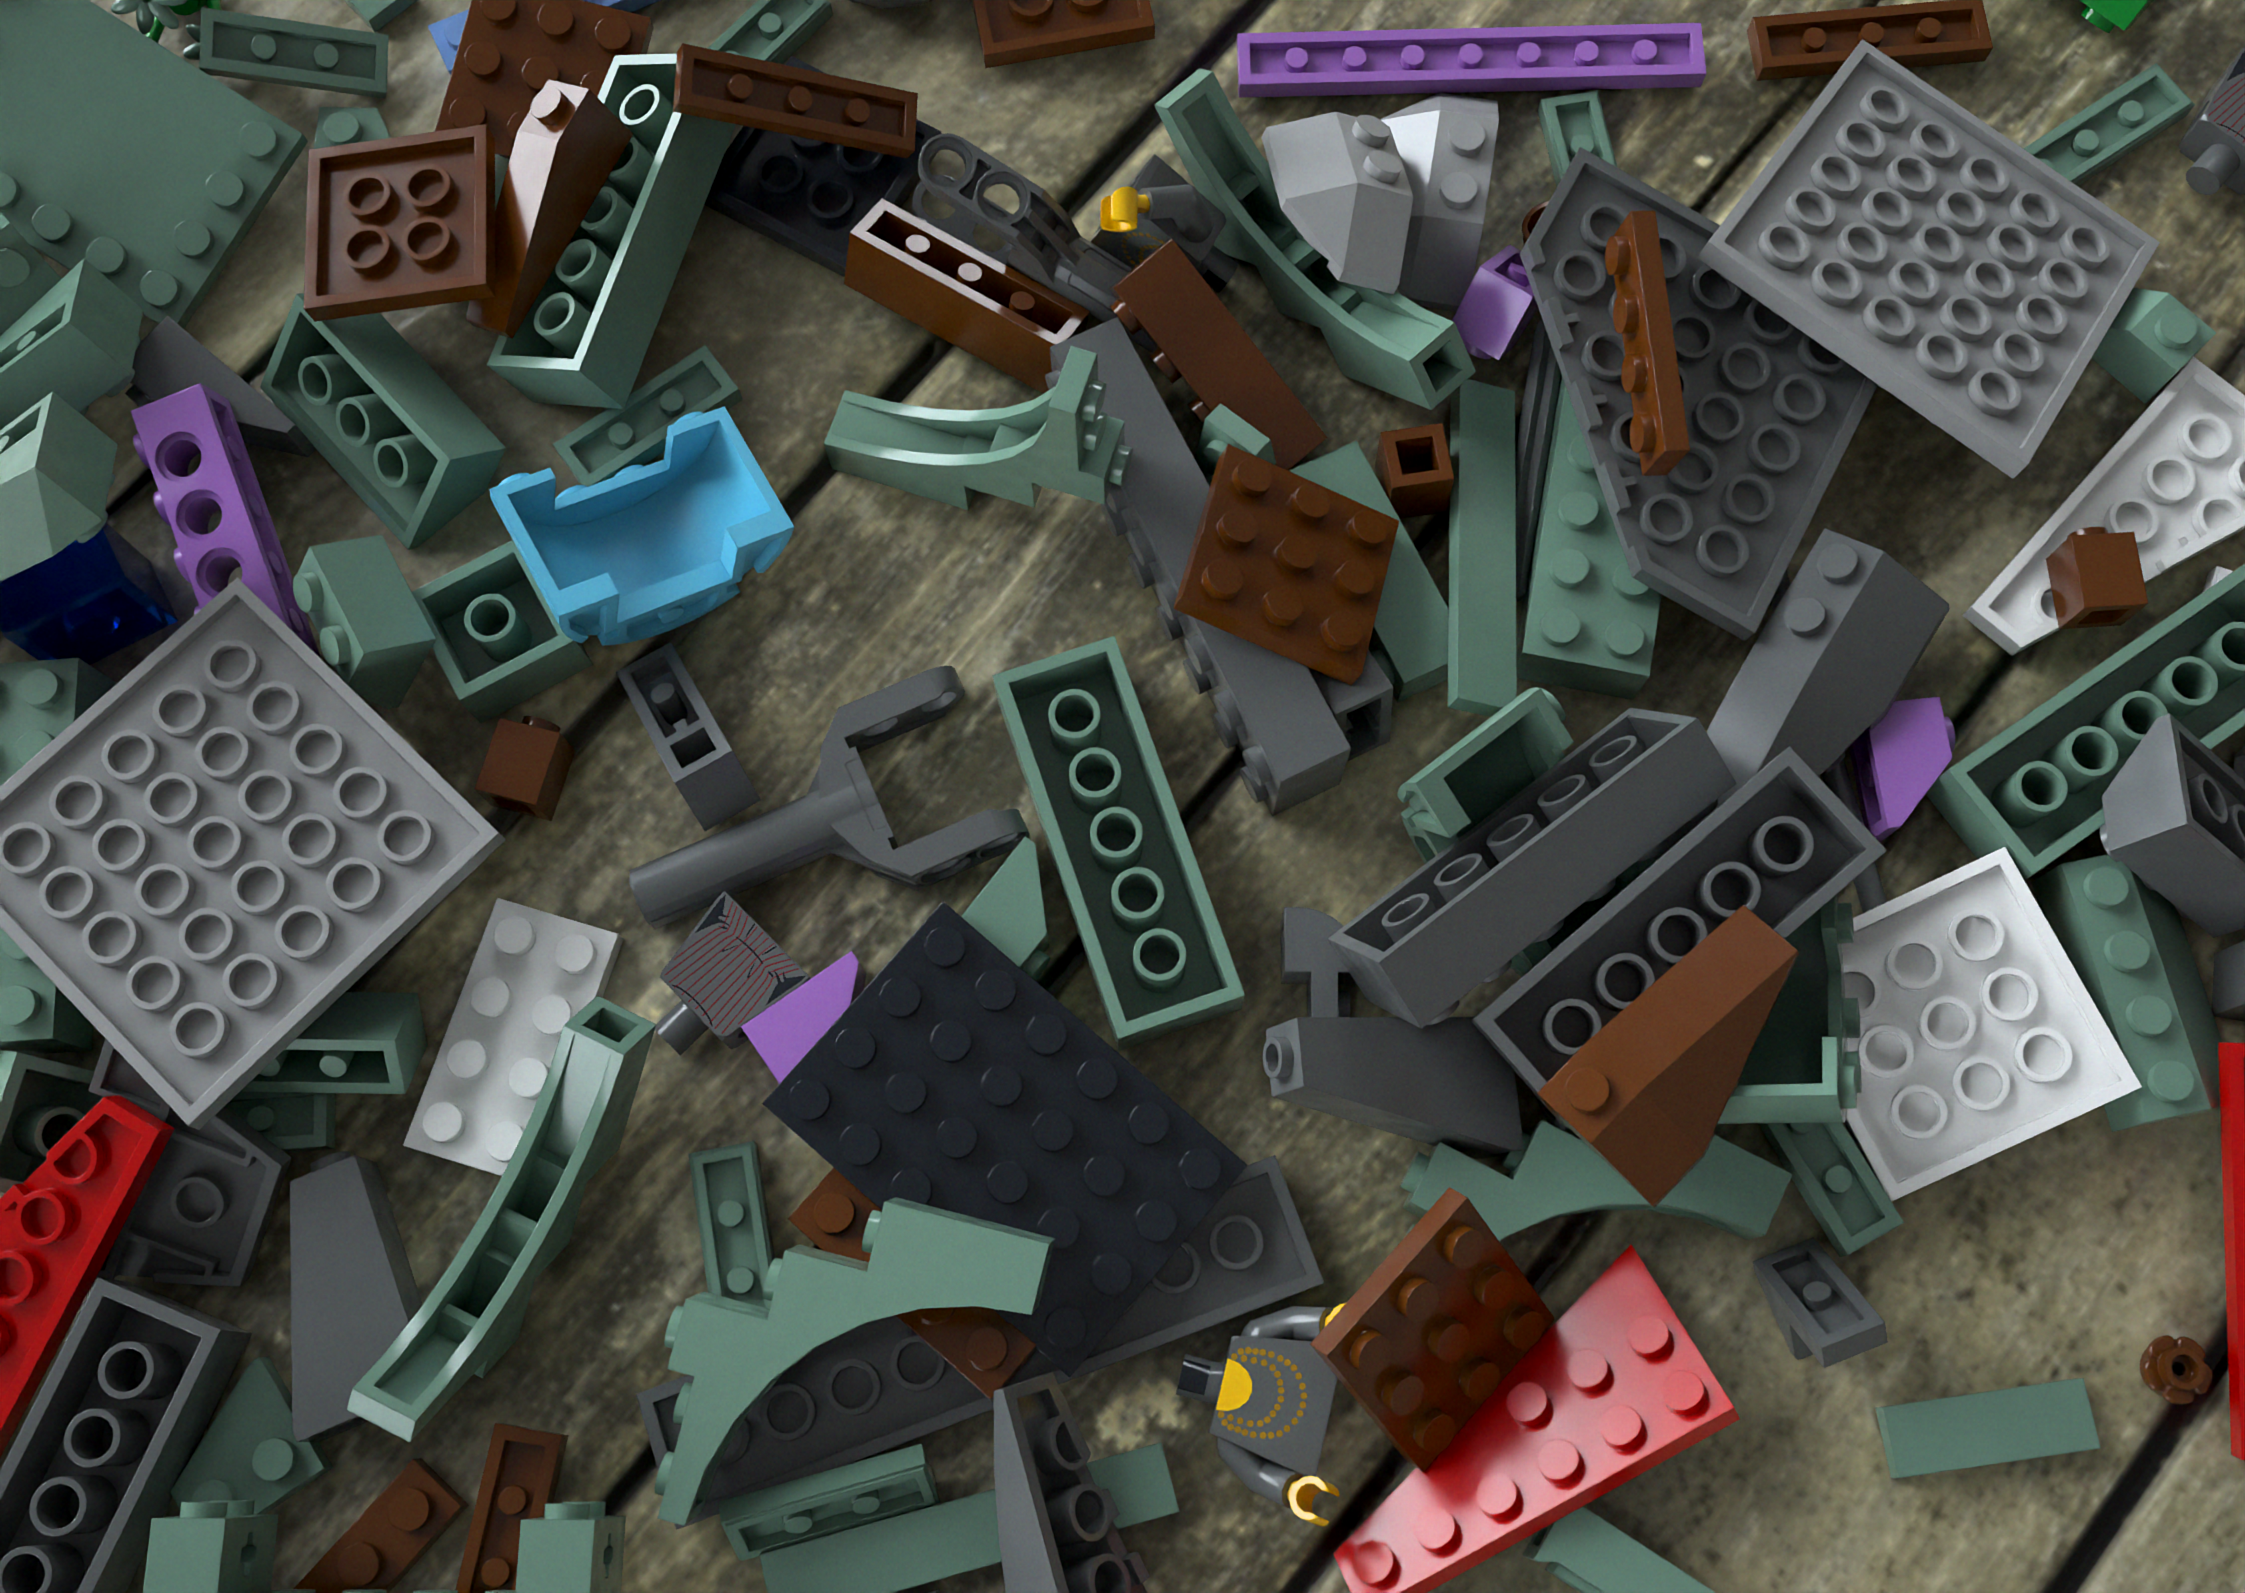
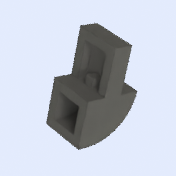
(1312, 961)

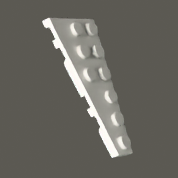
(2166, 479)

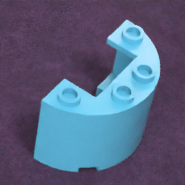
(652, 539)

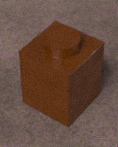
(1415, 470)
(2096, 579)
(525, 767)

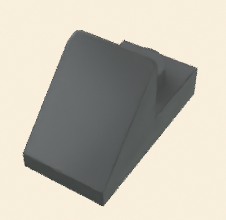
(1818, 1305)

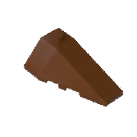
(548, 187)
(1668, 1062)

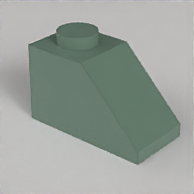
(2150, 341)
(1013, 911)

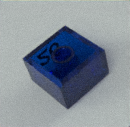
(84, 601)

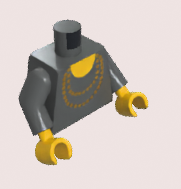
(1161, 208)
(1271, 1405)

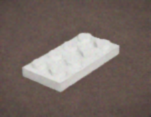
(505, 1030)

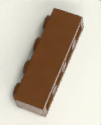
(960, 293)
(1210, 351)

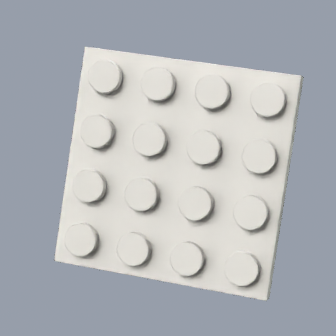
(1969, 1027)

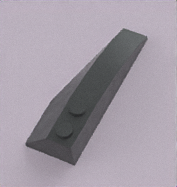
(1824, 662)
(1049, 1510)

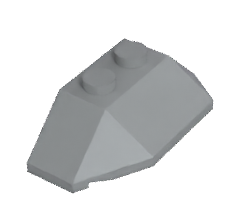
(1448, 164)
(1344, 193)

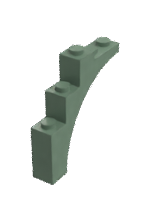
(1370, 332)
(1006, 452)
(1566, 1177)
(523, 1228)
(742, 1349)

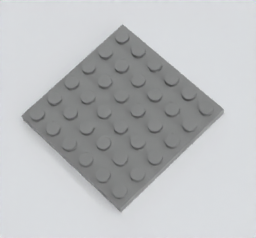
(1933, 256)
(224, 851)

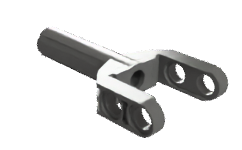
(1038, 235)
(833, 818)

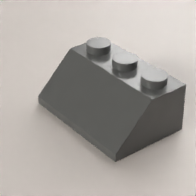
(2181, 826)

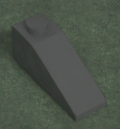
(174, 361)
(687, 737)

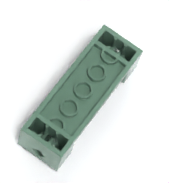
(231, 1550)

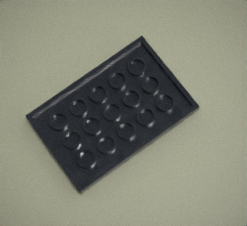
(1004, 1107)

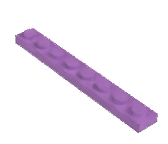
(1470, 60)

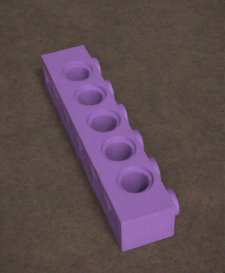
(166, 442)

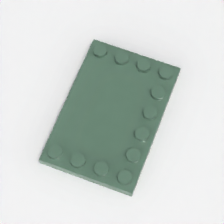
(129, 154)

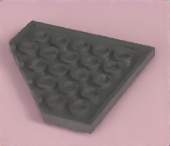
(1757, 393)

